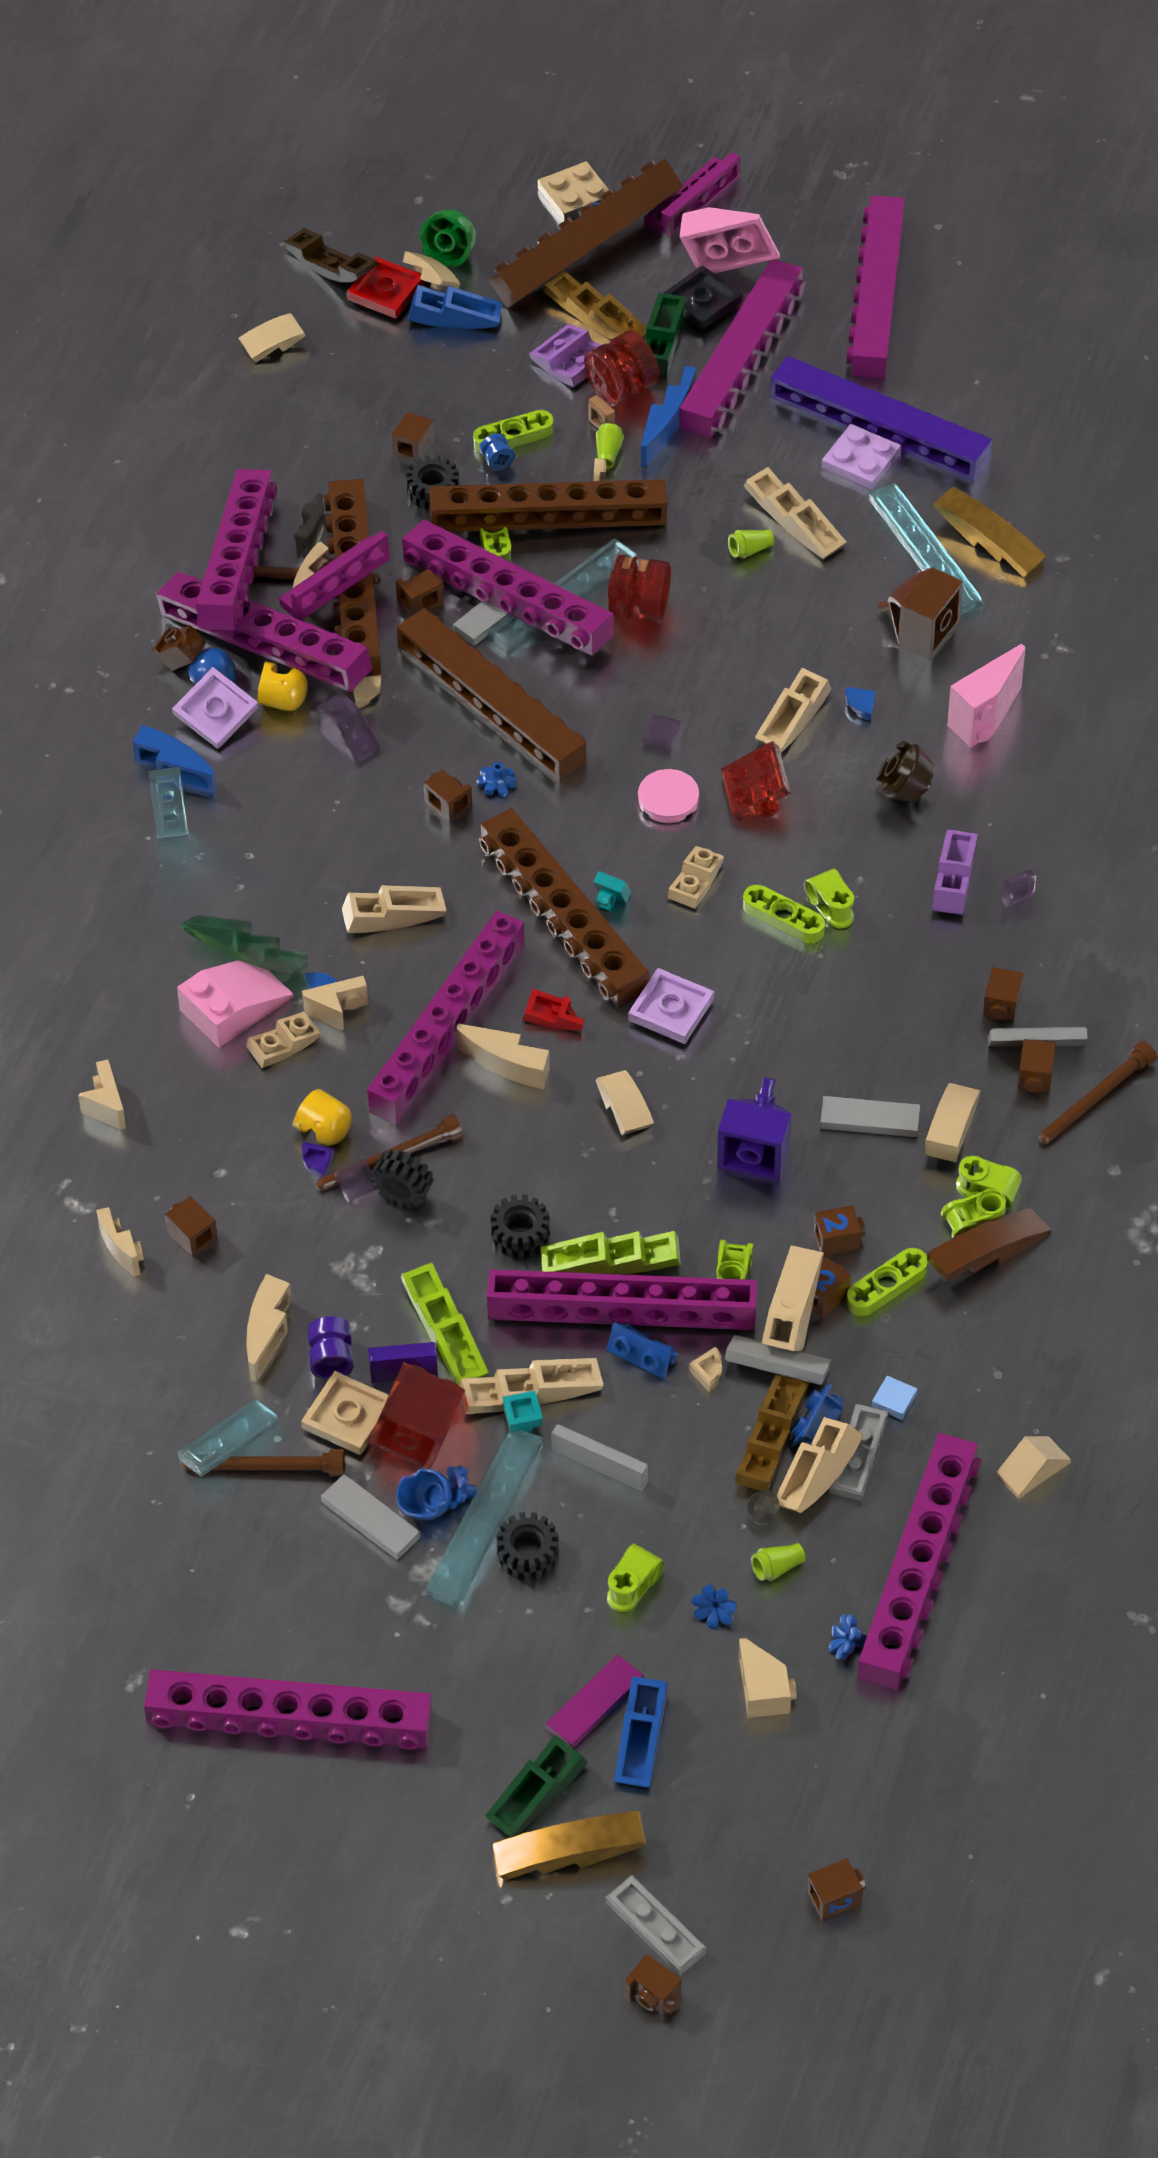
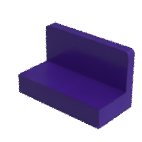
(387, 1360)

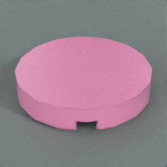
(668, 795)

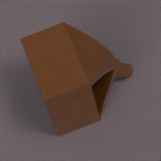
(924, 610)

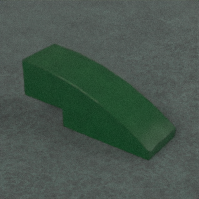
(664, 329)
(536, 1787)

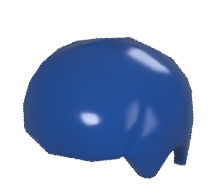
(211, 658)
(424, 1494)

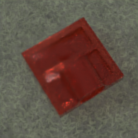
(756, 782)

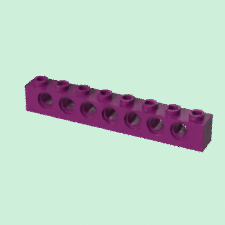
(236, 549)
(508, 587)
(274, 636)
(436, 1027)
(622, 1299)
(876, 1661)
(275, 1696)

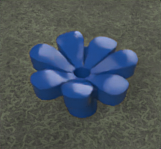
(497, 779)
(459, 1485)
(714, 1606)
(846, 1637)

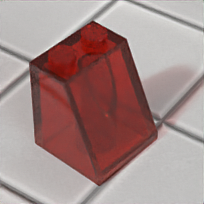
(417, 1415)

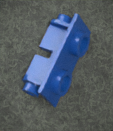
(639, 1350)
(819, 1406)

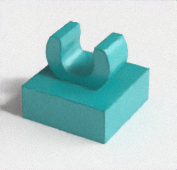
(610, 890)
(522, 1411)

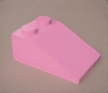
(726, 239)
(985, 696)
(230, 999)

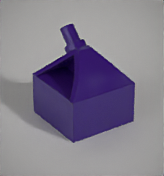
(755, 1135)

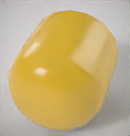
(282, 691)
(324, 1115)

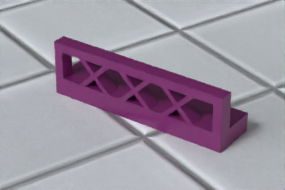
(696, 194)
(336, 576)

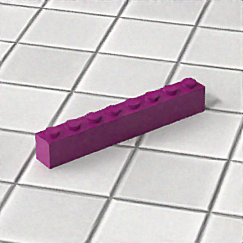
(877, 287)
(741, 348)

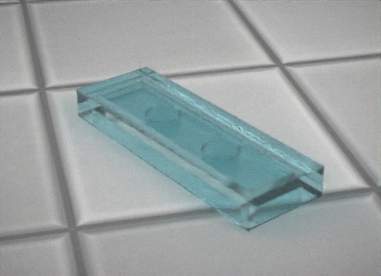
(168, 802)
(228, 1437)

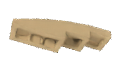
(794, 514)
(549, 1378)

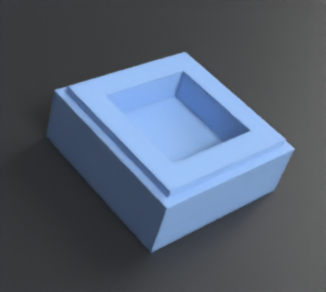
(894, 1397)

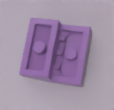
(564, 354)

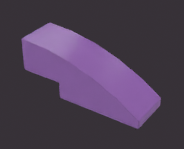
(954, 872)

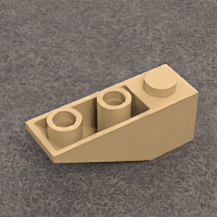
(793, 1300)

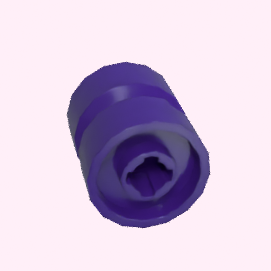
(330, 1347)

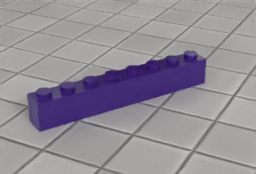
(848, 403)

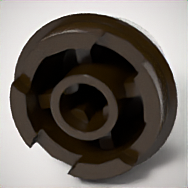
(906, 774)

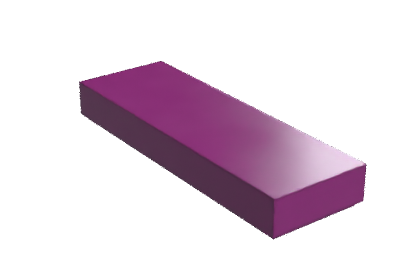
(593, 1702)

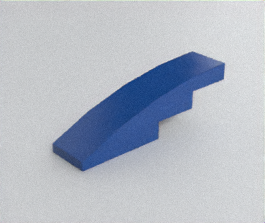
(664, 419)

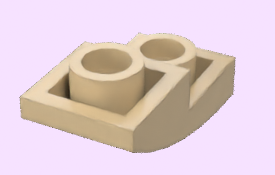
(432, 271)
(273, 334)
(314, 561)
(696, 877)
(285, 1040)
(626, 1102)
(120, 1243)

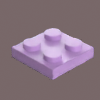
(861, 456)
(215, 708)
(671, 1005)

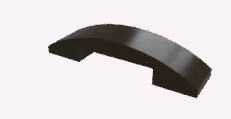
(330, 263)

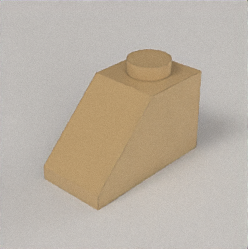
(764, 1682)

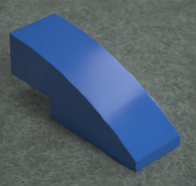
(454, 309)
(164, 752)
(641, 1731)

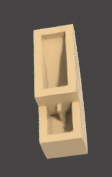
(794, 709)
(392, 908)
(504, 1055)
(951, 1122)
(267, 1323)
(818, 1465)

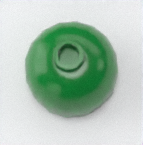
(448, 237)

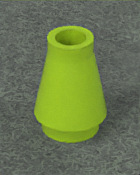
(608, 442)
(748, 542)
(774, 1561)

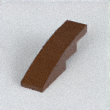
(987, 1243)

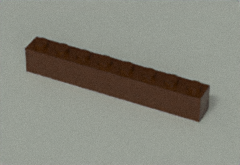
(586, 232)
(492, 694)

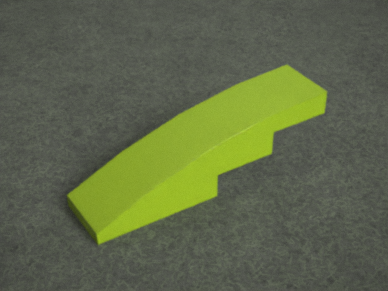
(613, 1255)
(444, 1323)

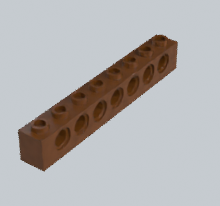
(549, 505)
(357, 603)
(564, 908)

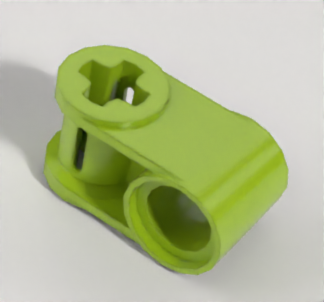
(831, 898)
(988, 1176)
(973, 1210)
(734, 1260)
(633, 1578)

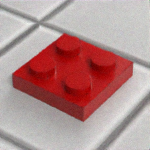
(385, 288)

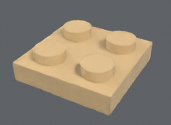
(572, 189)
(345, 1412)

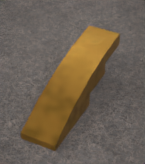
(589, 306)
(989, 529)
(771, 1432)
(569, 1843)

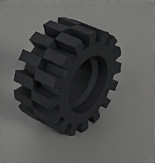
(429, 470)
(401, 1178)
(520, 1241)
(531, 1562)

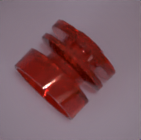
(621, 368)
(644, 589)

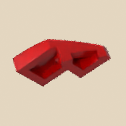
(551, 1012)

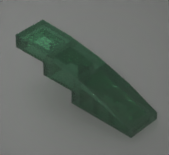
(237, 941)

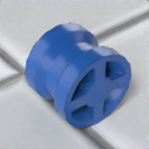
(497, 452)

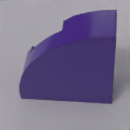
(317, 1159)

